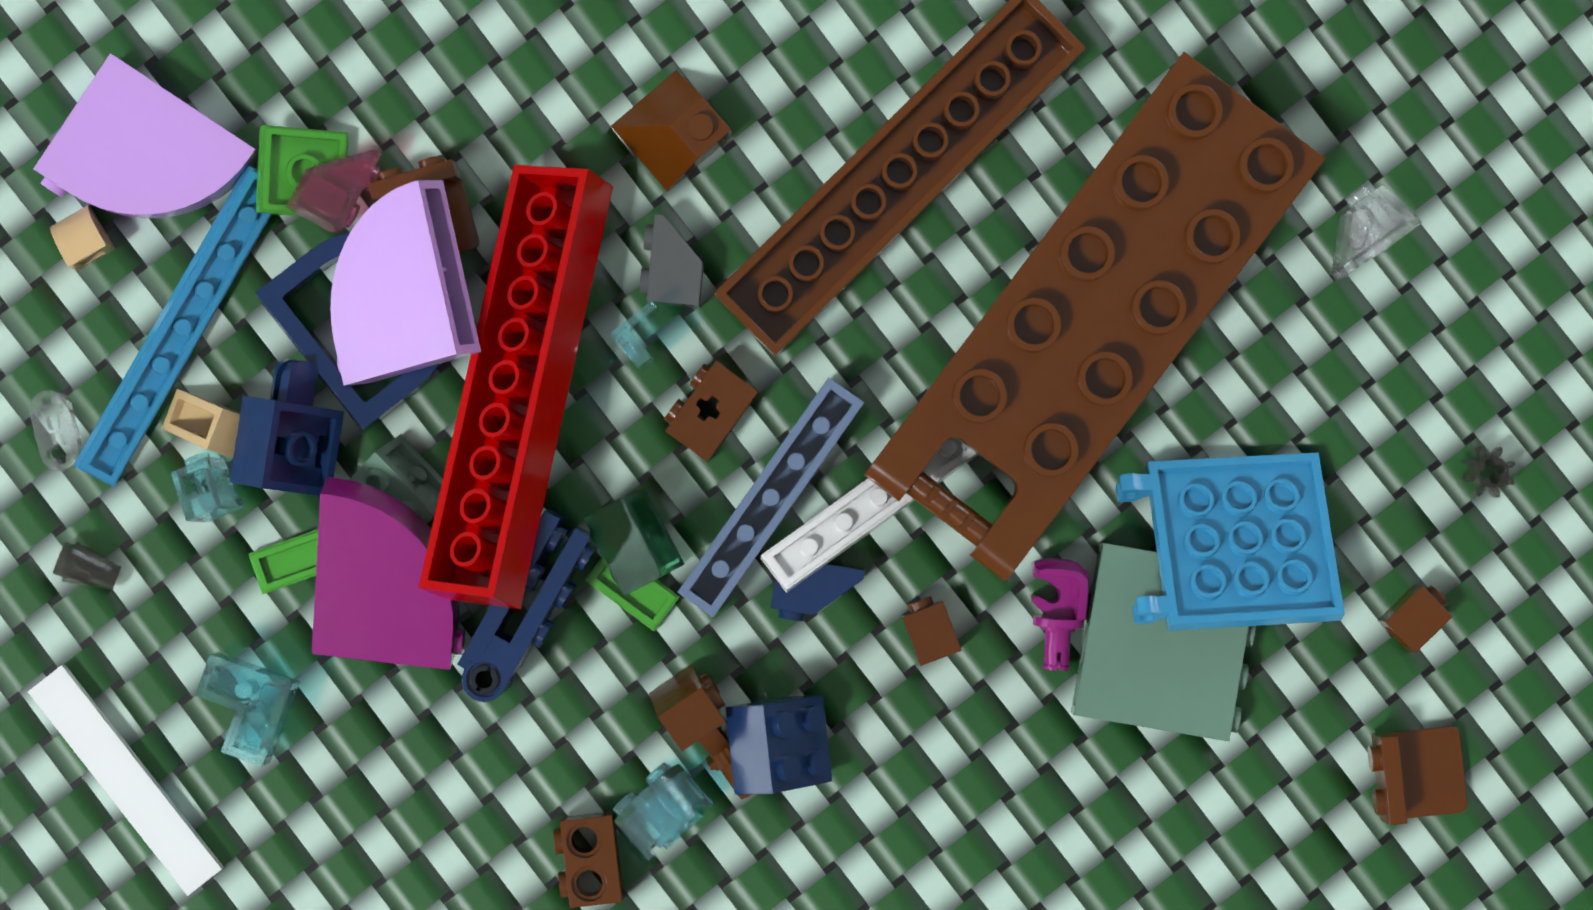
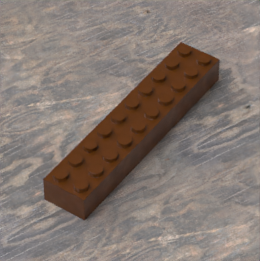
(899, 172)

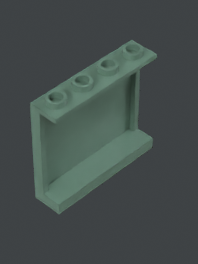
(1153, 674)

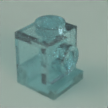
(205, 489)

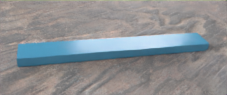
(175, 333)

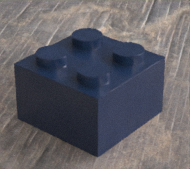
(778, 744)

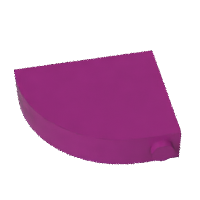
(370, 579)

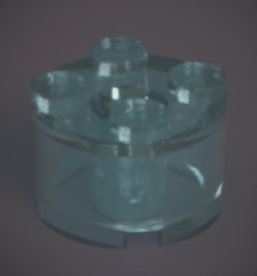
(661, 810)

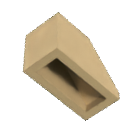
(203, 423)

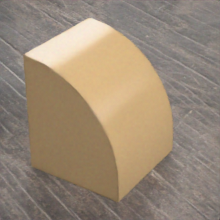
(81, 238)

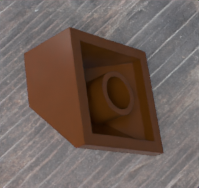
(672, 130)

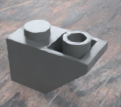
(674, 268)

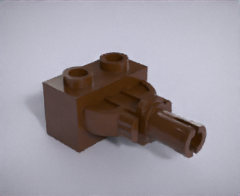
(692, 713)

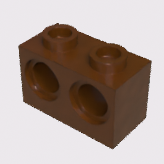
(602, 859)

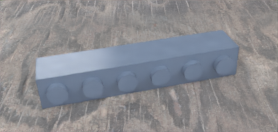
(770, 497)

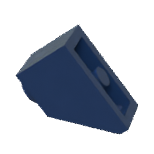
(815, 591)

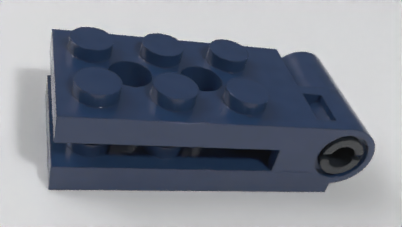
(503, 654)

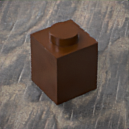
(1416, 617)
(930, 630)

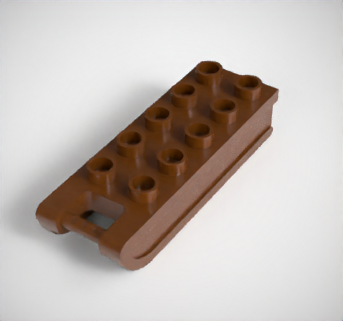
(1101, 307)

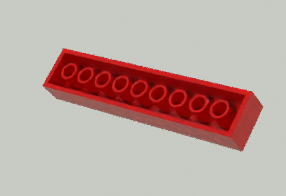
(516, 386)

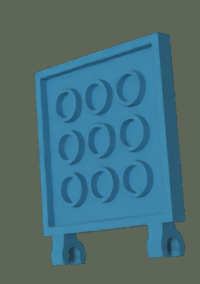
(1238, 542)

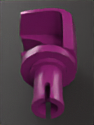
(1064, 611)

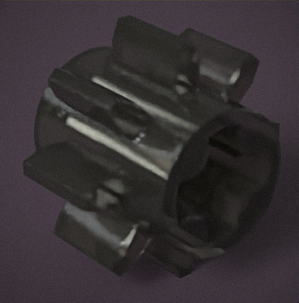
(1496, 479)

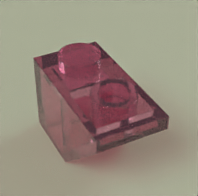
(330, 190)

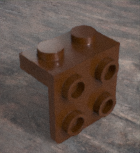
(436, 169)
(1417, 773)

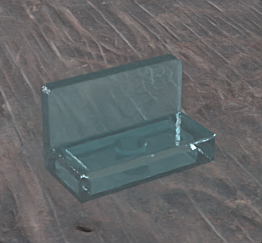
(629, 342)

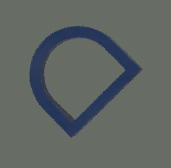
(290, 281)

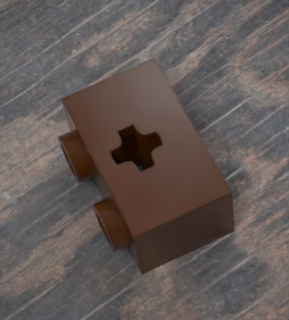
(733, 398)

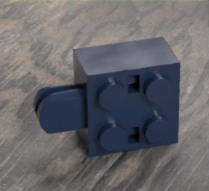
(286, 439)

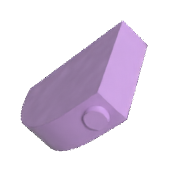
(141, 149)
(401, 288)

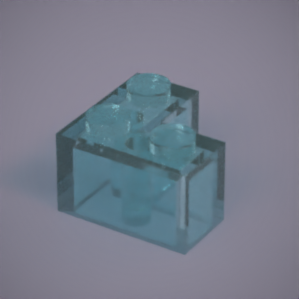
(260, 703)

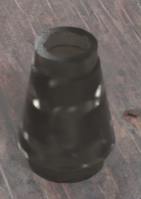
(85, 567)

